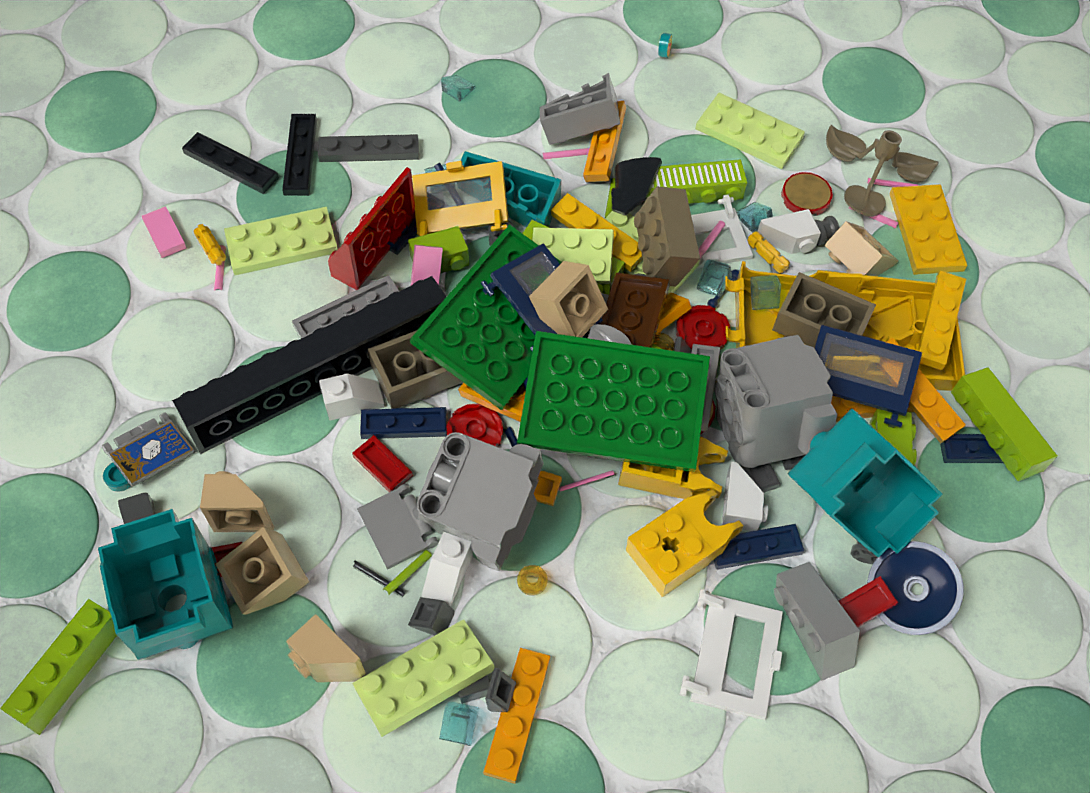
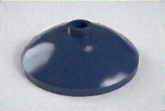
(941, 585)

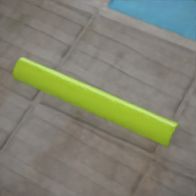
(609, 202)
(407, 572)

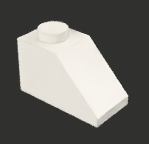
(791, 231)
(349, 395)
(743, 500)
(447, 568)

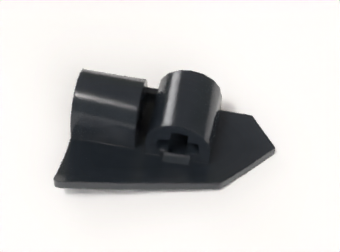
(633, 182)

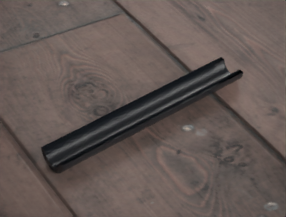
(377, 577)

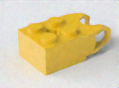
(673, 481)
(688, 535)

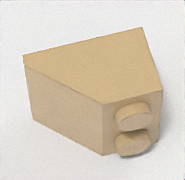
(859, 251)
(569, 300)
(232, 505)
(262, 571)
(323, 654)

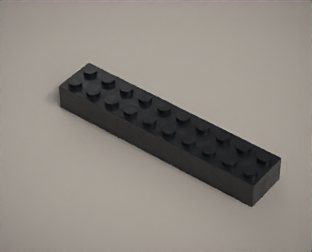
(292, 373)

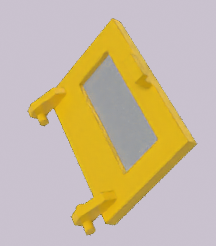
(460, 198)

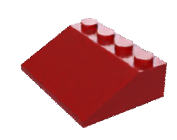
(368, 242)

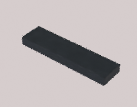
(299, 155)
(230, 162)

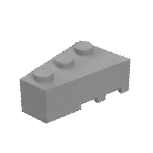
(582, 113)
(818, 620)

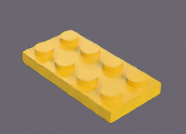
(927, 229)

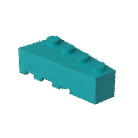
(527, 192)

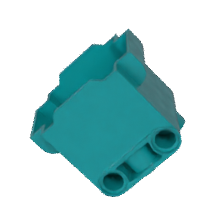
(866, 485)
(147, 568)

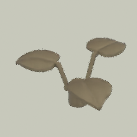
(909, 166)

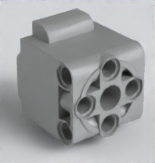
(772, 400)
(481, 494)

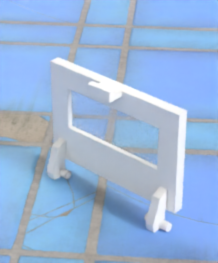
(730, 243)
(736, 656)

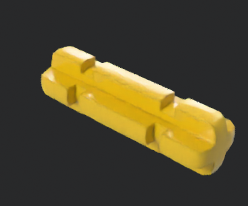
(209, 244)
(768, 252)

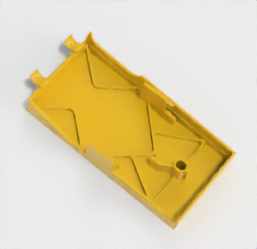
(897, 314)

